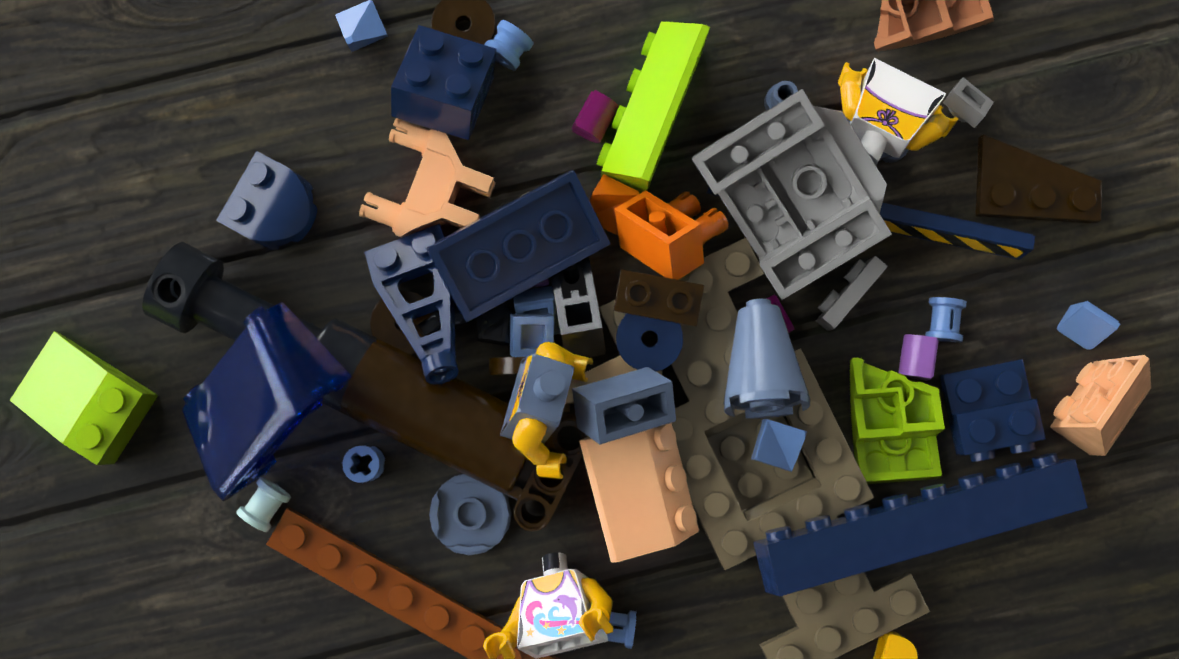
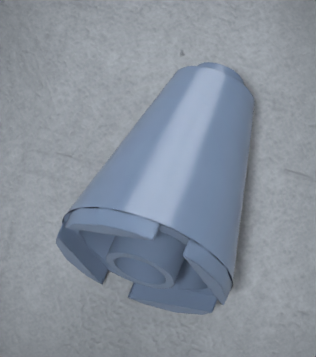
(763, 365)

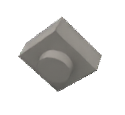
(968, 103)

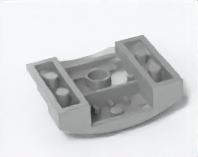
(798, 190)

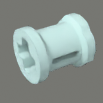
(263, 504)

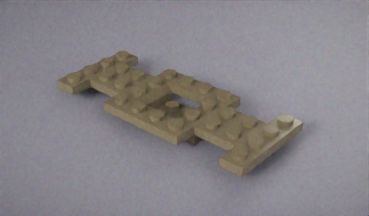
(746, 498)

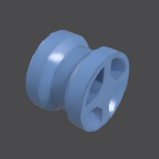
(509, 44)

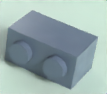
(624, 405)

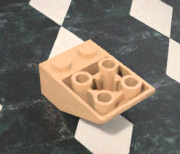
(1103, 402)

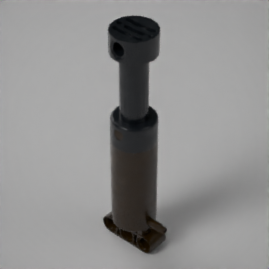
(386, 386)

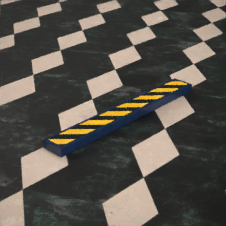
(954, 231)

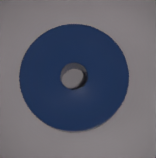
(640, 355)

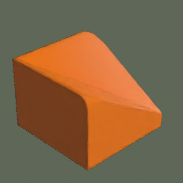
(608, 196)

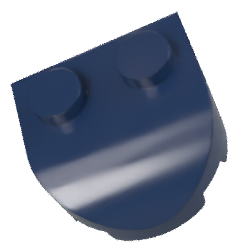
(270, 204)

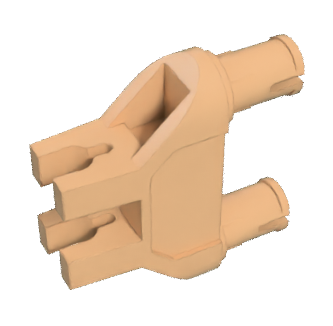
(433, 187)

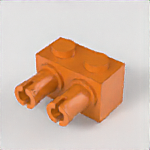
(665, 234)

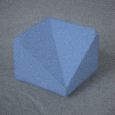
(778, 444)

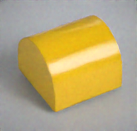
(894, 646)

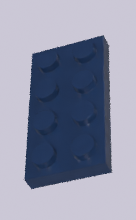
(518, 245)

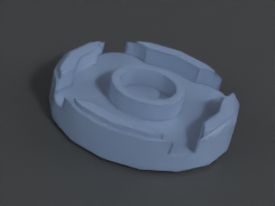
(469, 515)

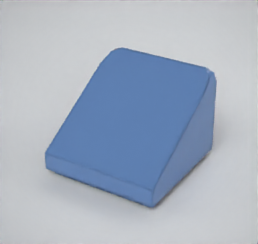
(537, 302)
(1087, 324)

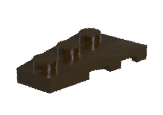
(1031, 187)

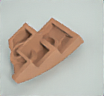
(920, 21)

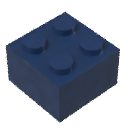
(443, 82)

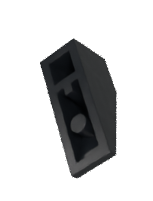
(578, 310)

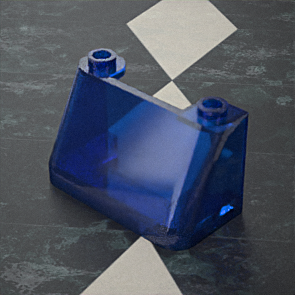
(258, 397)

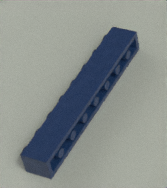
(918, 525)

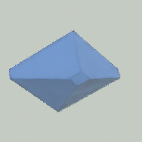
(361, 25)

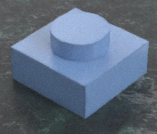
(528, 332)

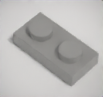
(859, 279)

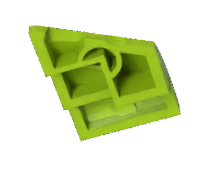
(894, 425)

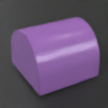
(918, 356)

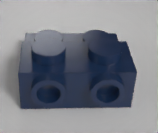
(991, 410)

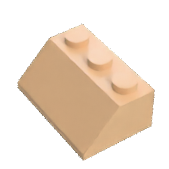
(640, 492)

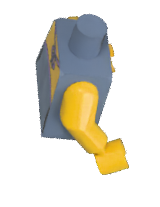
(539, 403)

